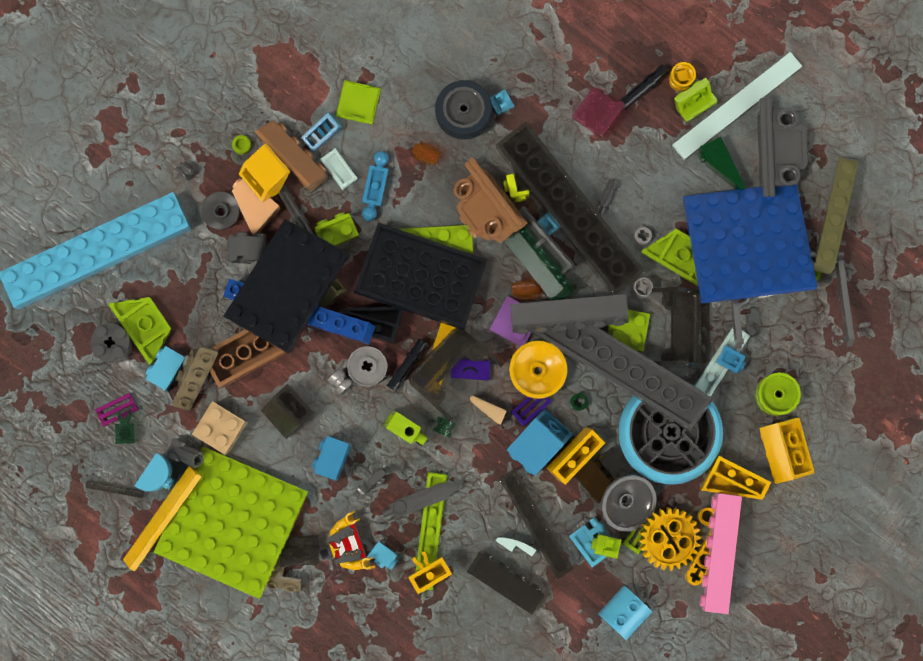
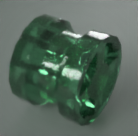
(444, 427)

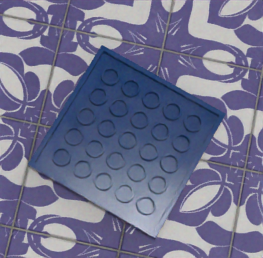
(749, 243)

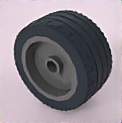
(468, 123)

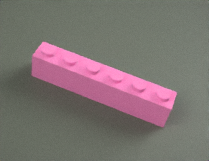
(721, 553)

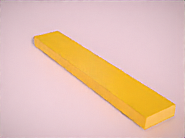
(162, 518)

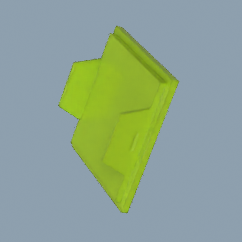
(358, 102)

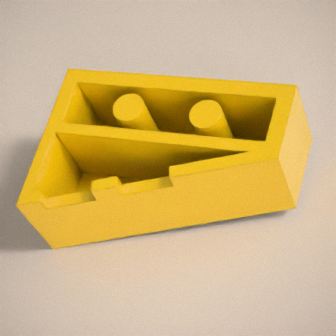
(732, 479)

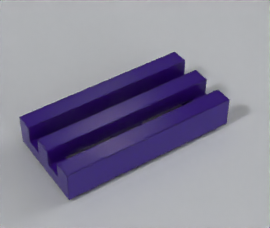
(518, 417)

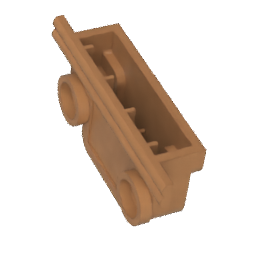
(486, 205)

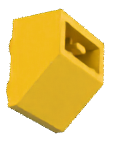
(264, 173)

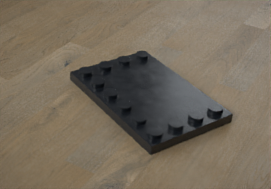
(420, 276)
(286, 286)

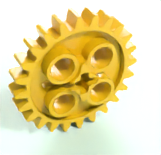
(683, 528)

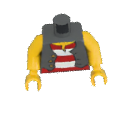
(346, 545)

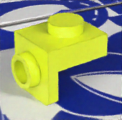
(510, 186)

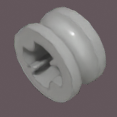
(646, 231)

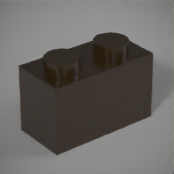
(594, 479)

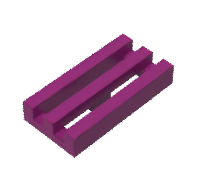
(101, 416)

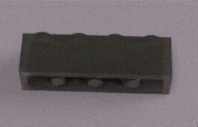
(504, 582)

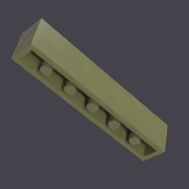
(835, 215)

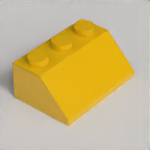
(787, 450)

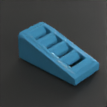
(329, 116)

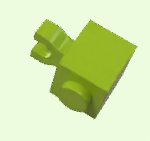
(606, 546)

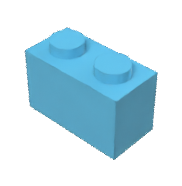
(165, 368)

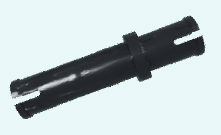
(649, 82)
(407, 365)

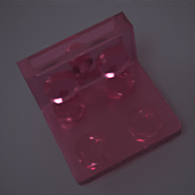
(597, 112)

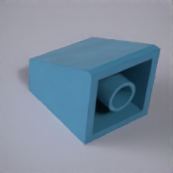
(539, 442)

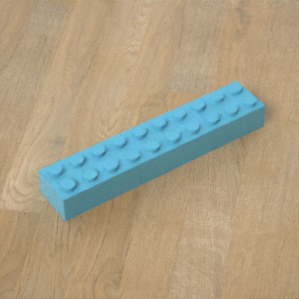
(95, 251)

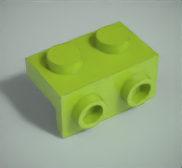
(695, 100)

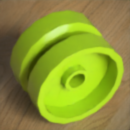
(781, 405)

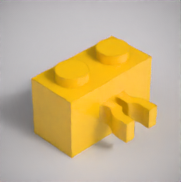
(430, 574)

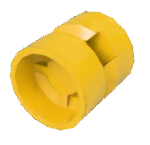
(682, 76)

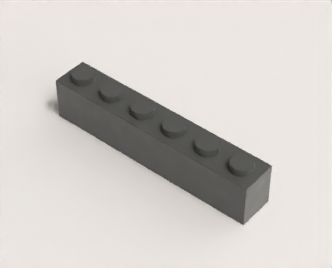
(569, 314)

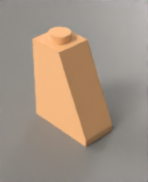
(255, 211)

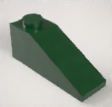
(719, 161)

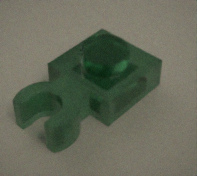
(124, 431)

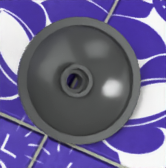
(631, 512)

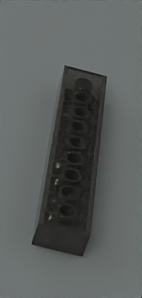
(569, 209)

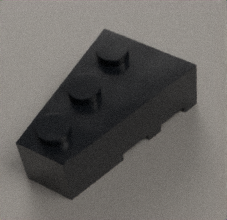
(385, 320)

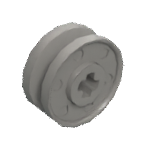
(369, 355)

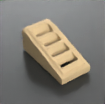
(492, 411)

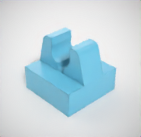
(501, 102)

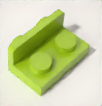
(337, 230)

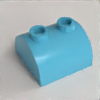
(157, 475)
(625, 612)

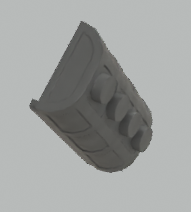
(544, 240)

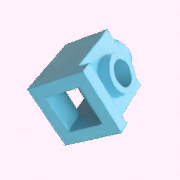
(383, 556)

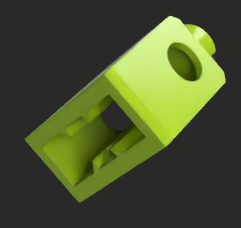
(398, 423)

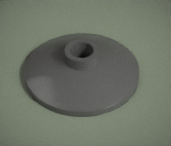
(211, 209)

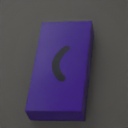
(471, 370)

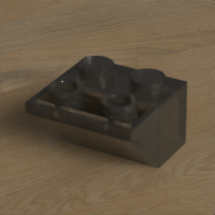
(287, 411)

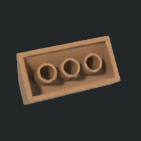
(289, 152)

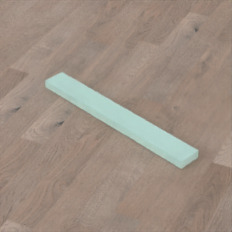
(737, 106)

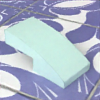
(511, 543)

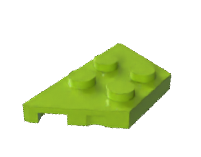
(675, 254)
(144, 325)

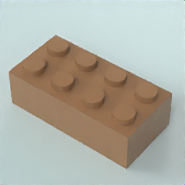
(241, 356)

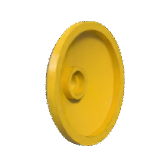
(540, 355)

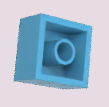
(331, 458)

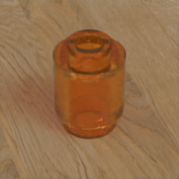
(426, 153)
(525, 289)

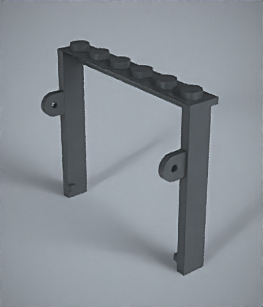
(841, 294)

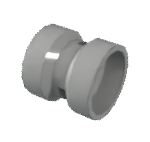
(642, 284)
(341, 381)

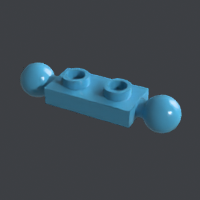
(375, 186)

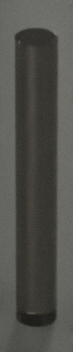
(114, 489)

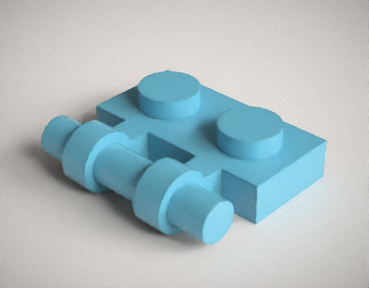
(583, 539)

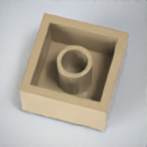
(219, 428)

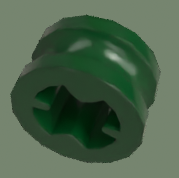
(574, 398)

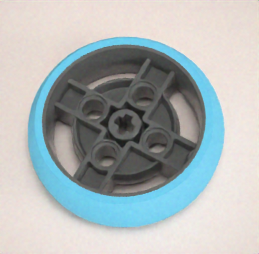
(670, 451)

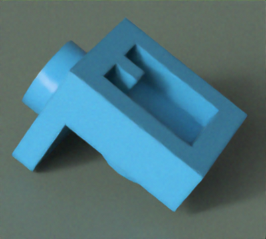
(731, 360)

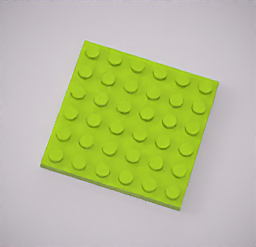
(232, 524)

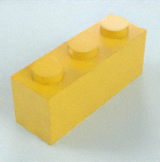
(575, 455)

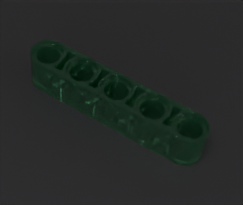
(539, 265)

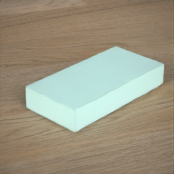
(338, 169)

